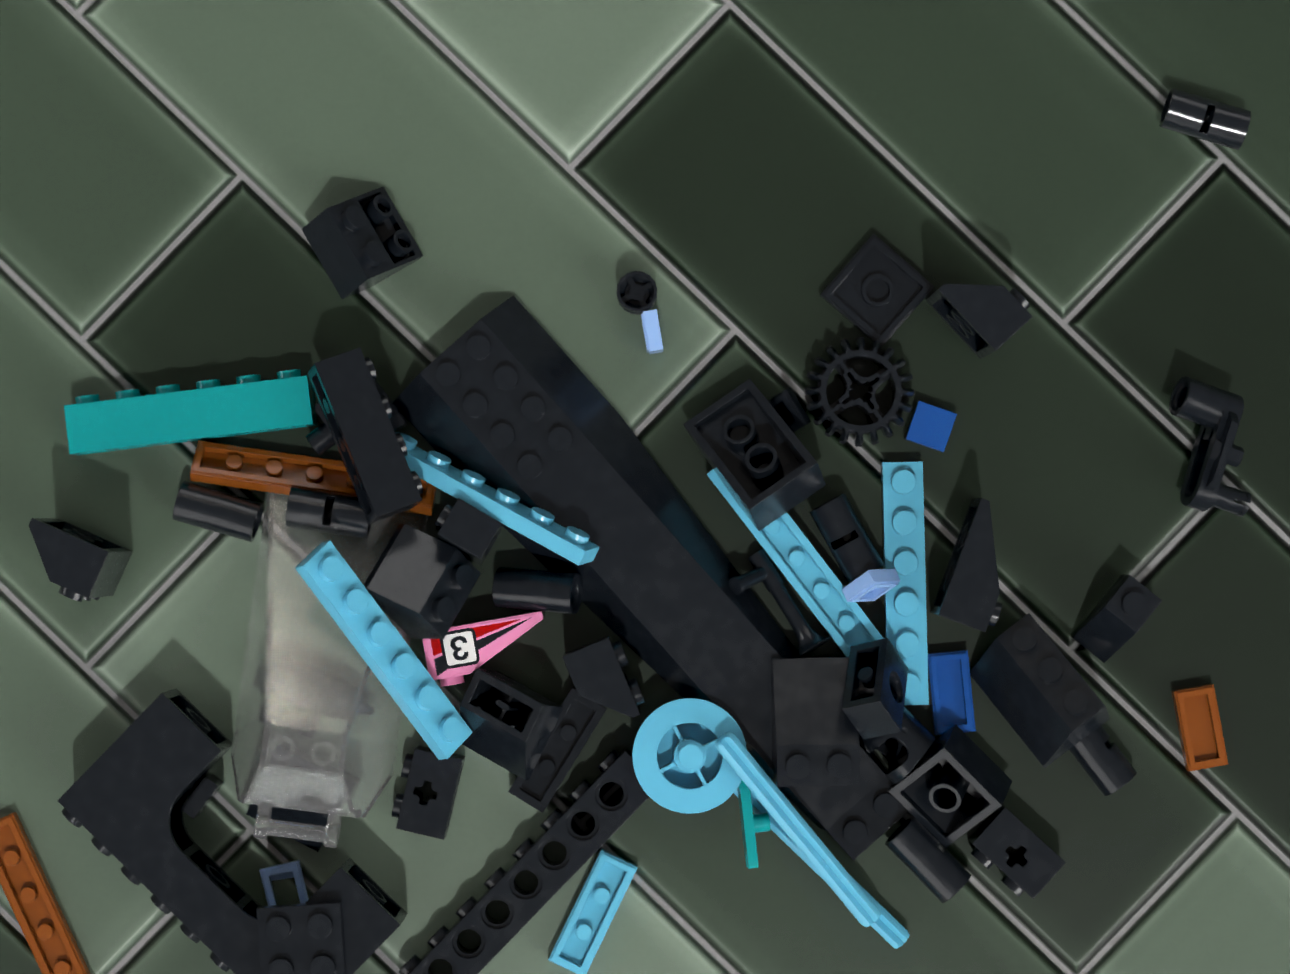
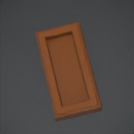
(1199, 727)

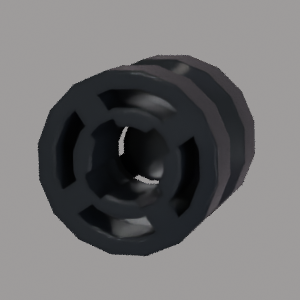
(635, 286)

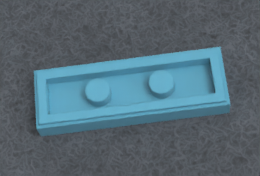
(593, 912)

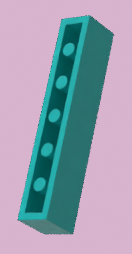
(190, 414)

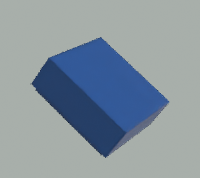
(930, 426)

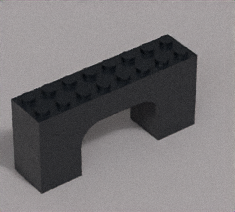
(135, 813)

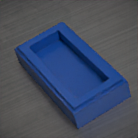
(950, 691)

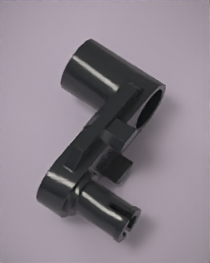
(1213, 449)

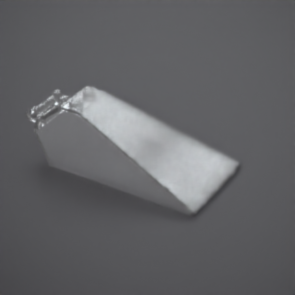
(310, 711)

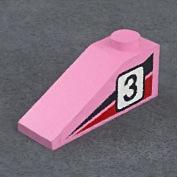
(473, 644)

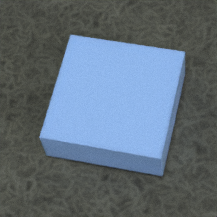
(652, 331)
(871, 585)

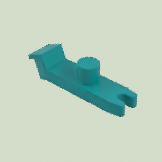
(750, 825)

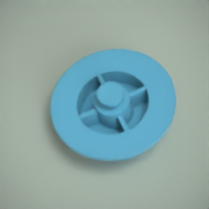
(678, 756)

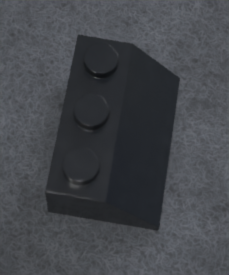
(981, 314)
(78, 560)
(1038, 691)

